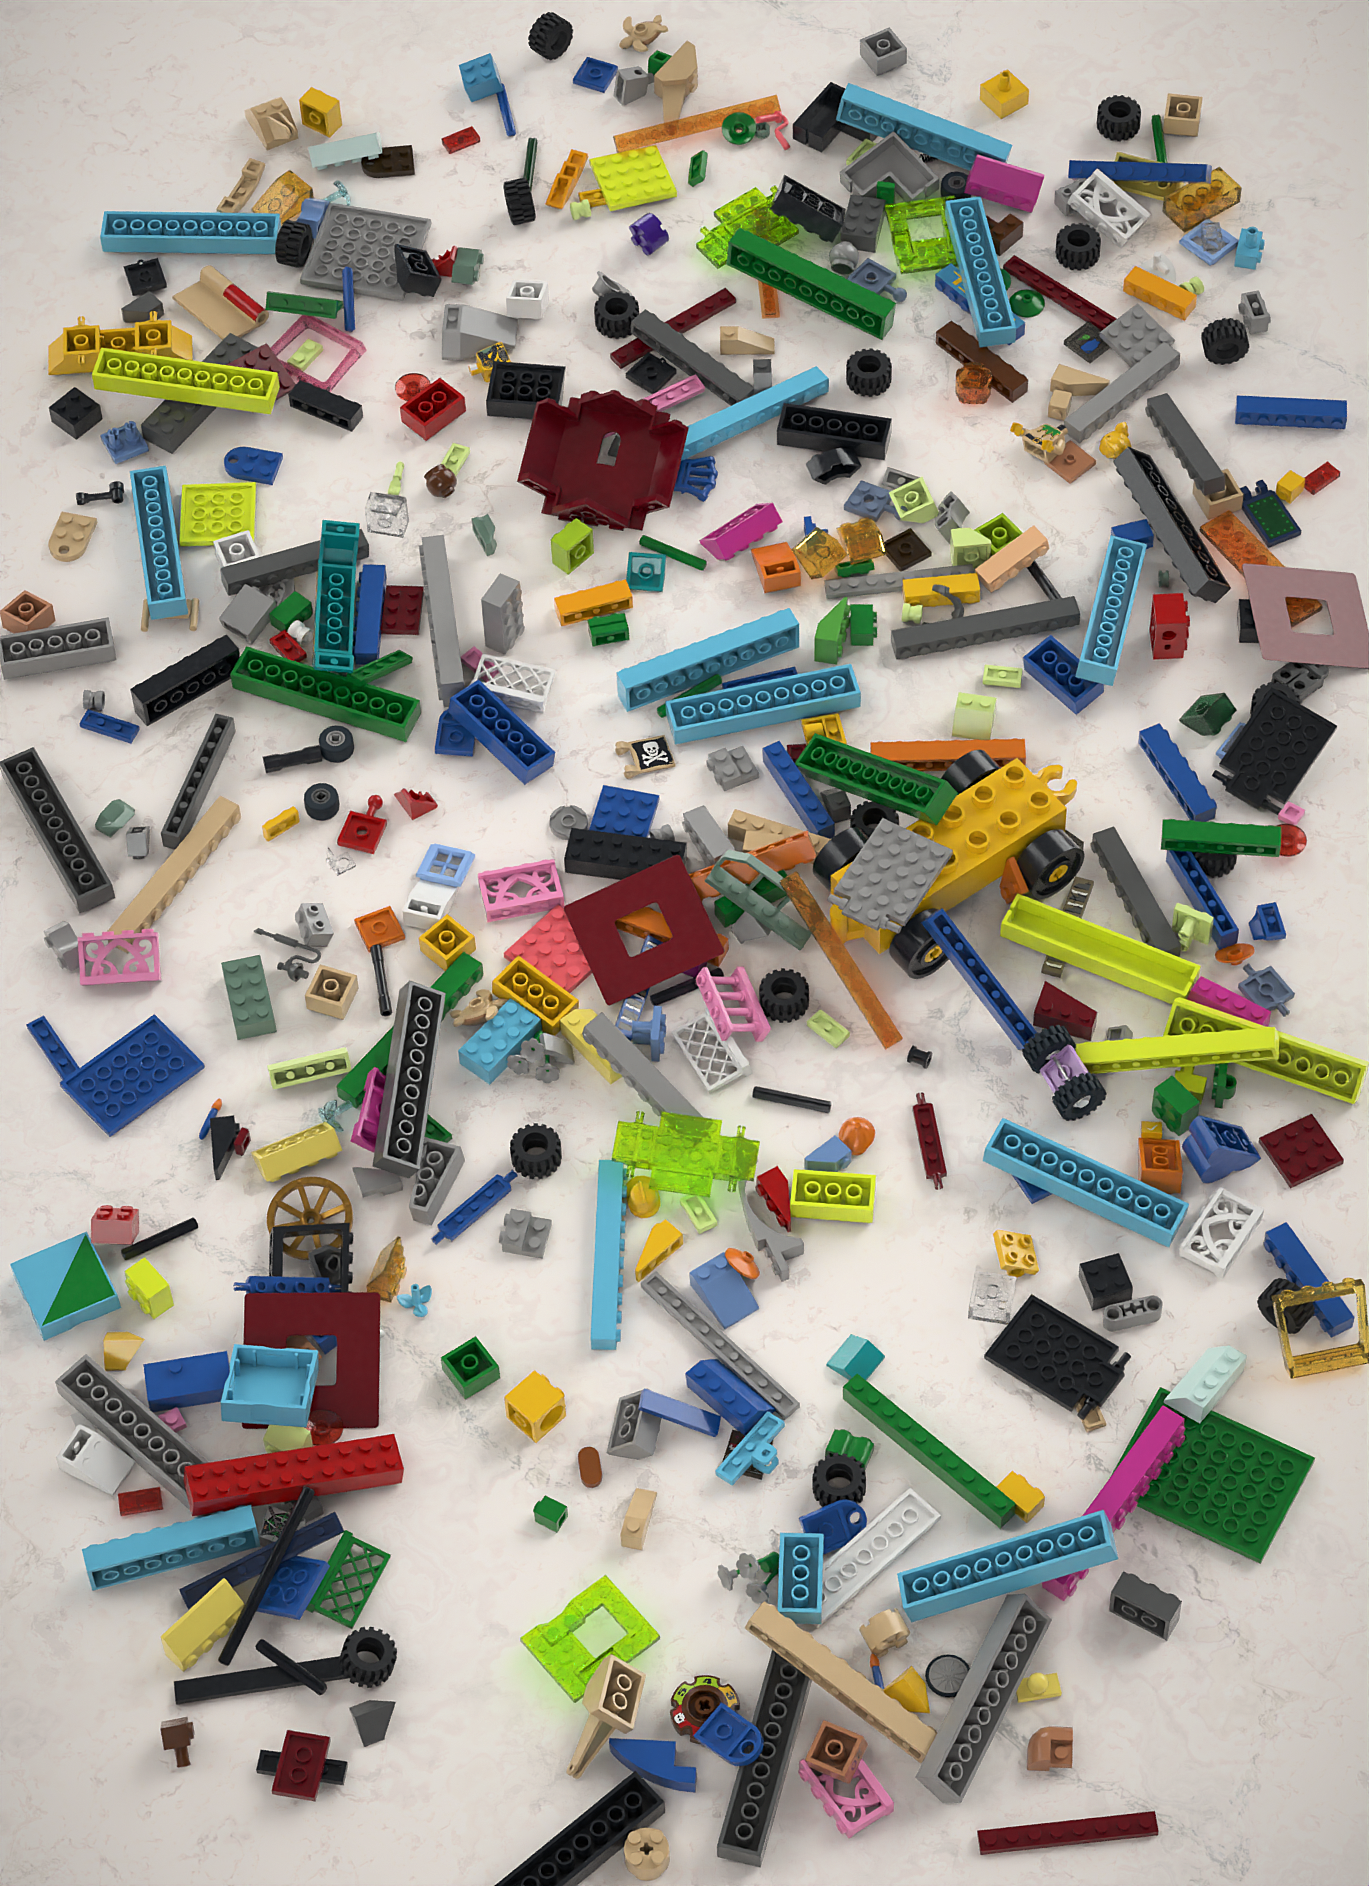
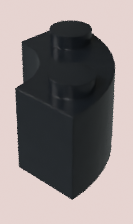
(833, 465)

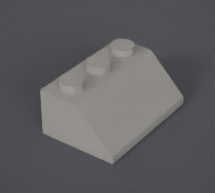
(633, 1430)

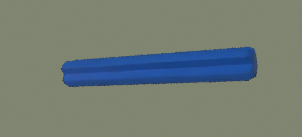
(506, 112)
(348, 299)

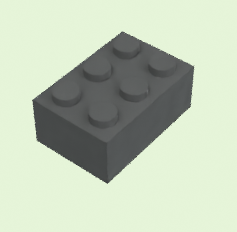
(863, 222)
(1145, 1605)

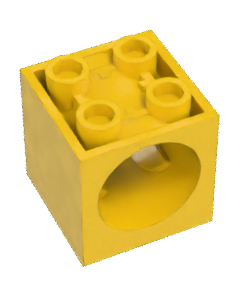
(535, 1406)

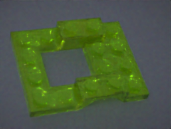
(919, 254)
(567, 1657)

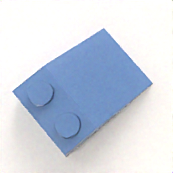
(723, 1291)

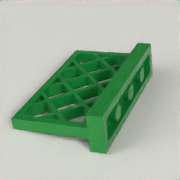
(303, 305)
(336, 1561)

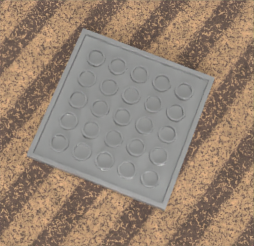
(366, 244)

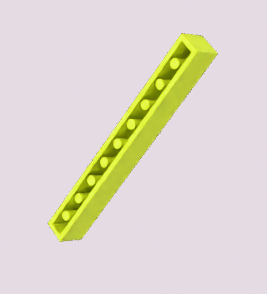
(1179, 1050)

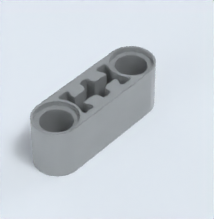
(1134, 1313)

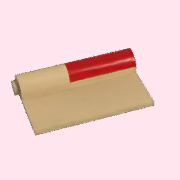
(221, 305)

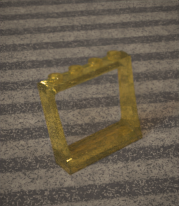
(1328, 1359)

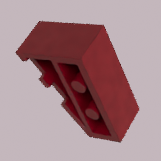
(1061, 1009)

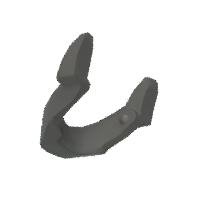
(959, 609)

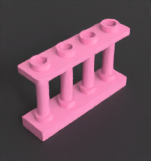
(743, 994)

